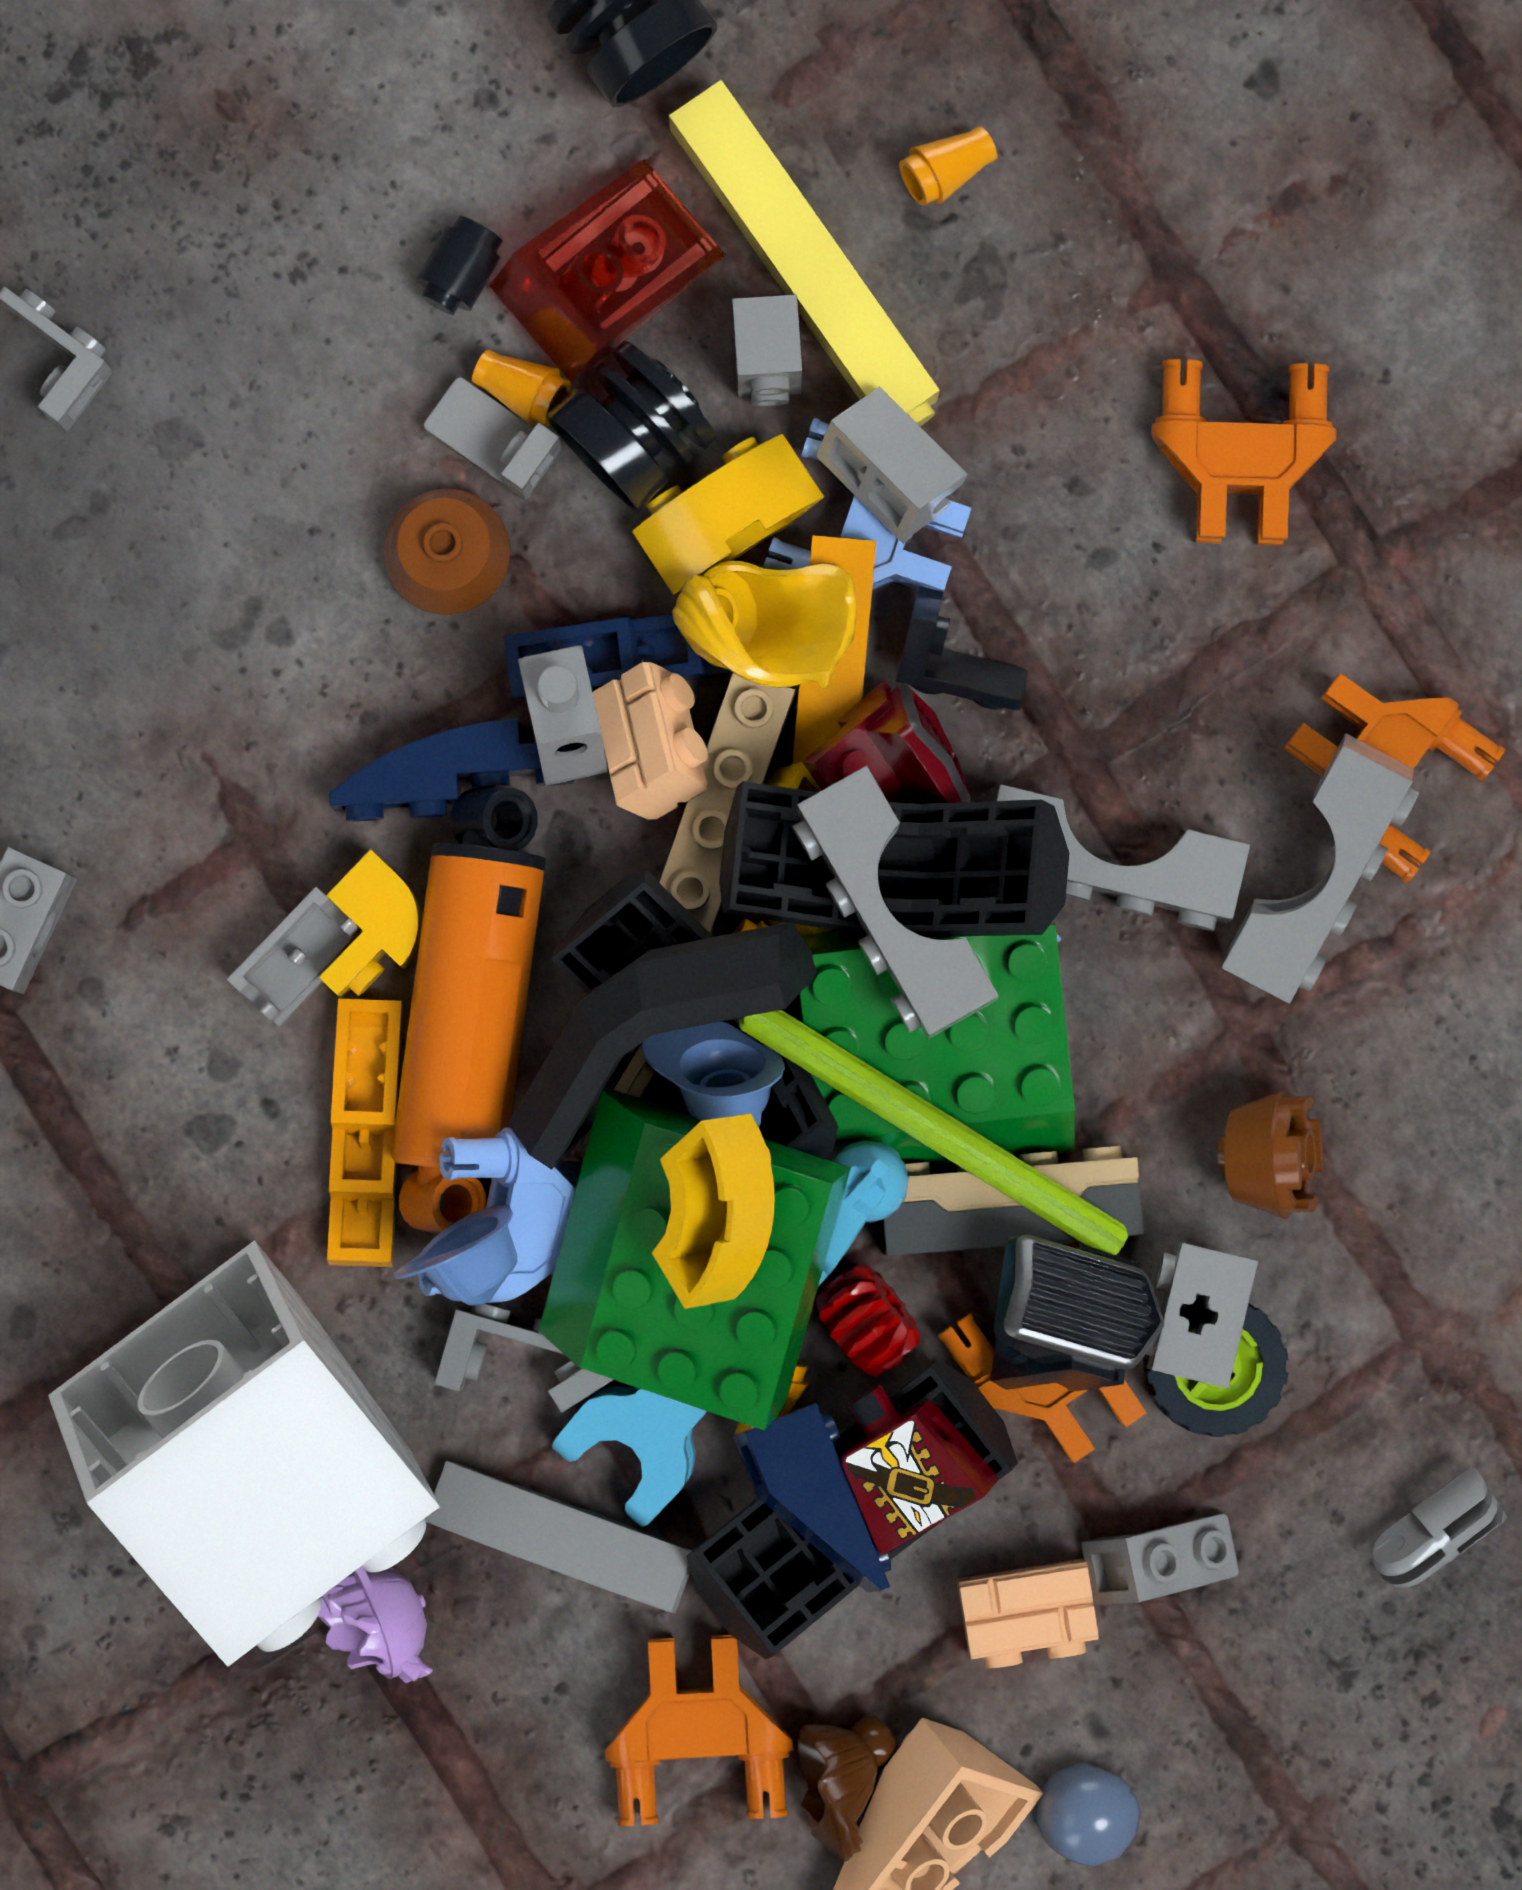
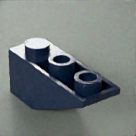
(804, 1483)

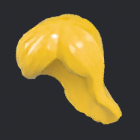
(770, 622)

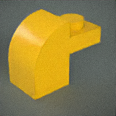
(389, 919)

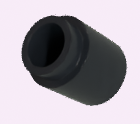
(459, 266)

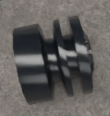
(639, 40)
(632, 425)

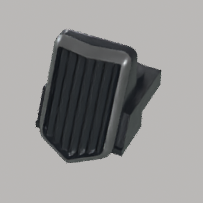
(1070, 1316)

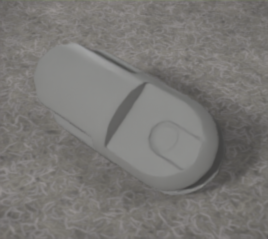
(1437, 1530)

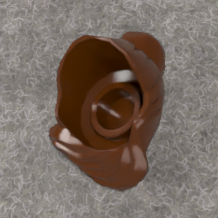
(841, 1777)

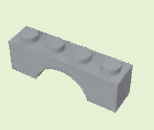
(1195, 878)
(1282, 938)
(935, 978)

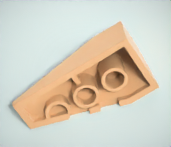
(935, 1812)

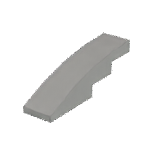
(561, 1537)

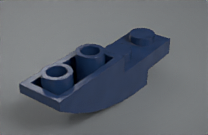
(429, 771)

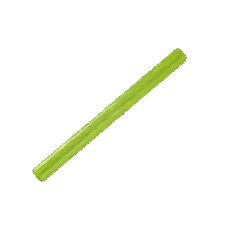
(936, 1130)

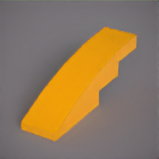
(818, 707)
(363, 1132)

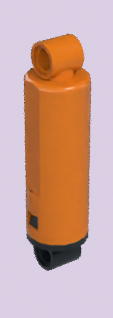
(467, 998)

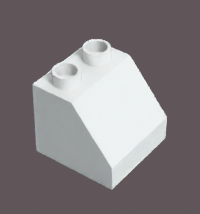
(241, 1458)

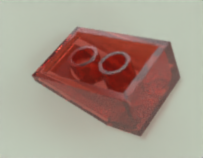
(605, 269)

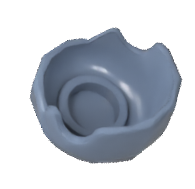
(1087, 1814)

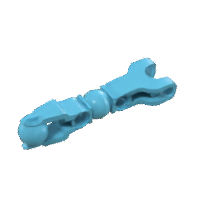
(662, 1427)

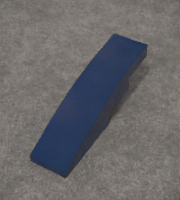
(613, 649)

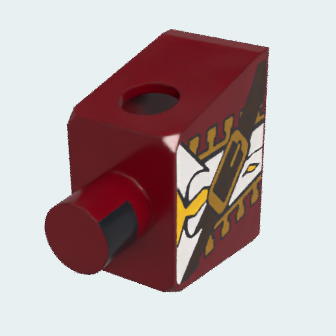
(910, 1469)

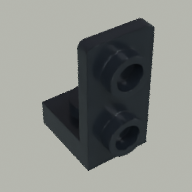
(940, 671)

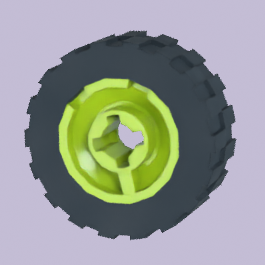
(1253, 1386)

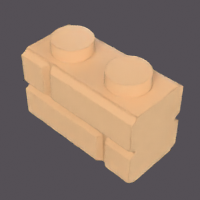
(651, 740)
(1028, 1611)

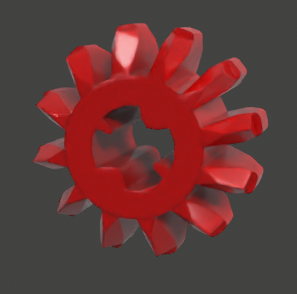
(867, 1320)

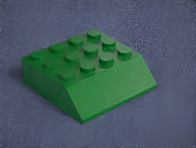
(993, 1071)
(620, 1314)

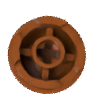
(446, 551)
(1272, 1154)

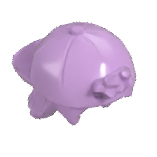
(377, 1622)

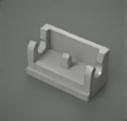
(890, 464)
(294, 956)

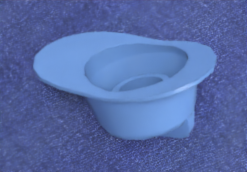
(716, 1069)
(468, 1257)

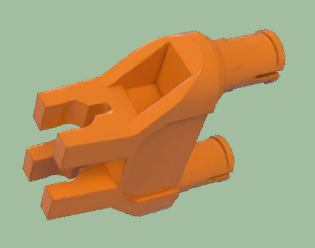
(1242, 456)
(1404, 733)
(1039, 1401)
(697, 1725)

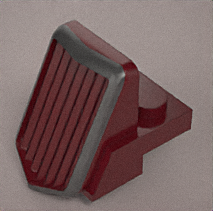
(898, 743)

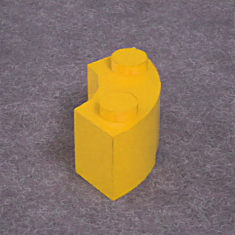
(727, 511)
(718, 1210)

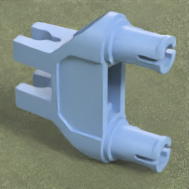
(891, 559)
(532, 1190)

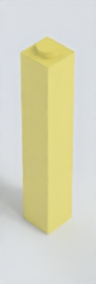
(800, 252)

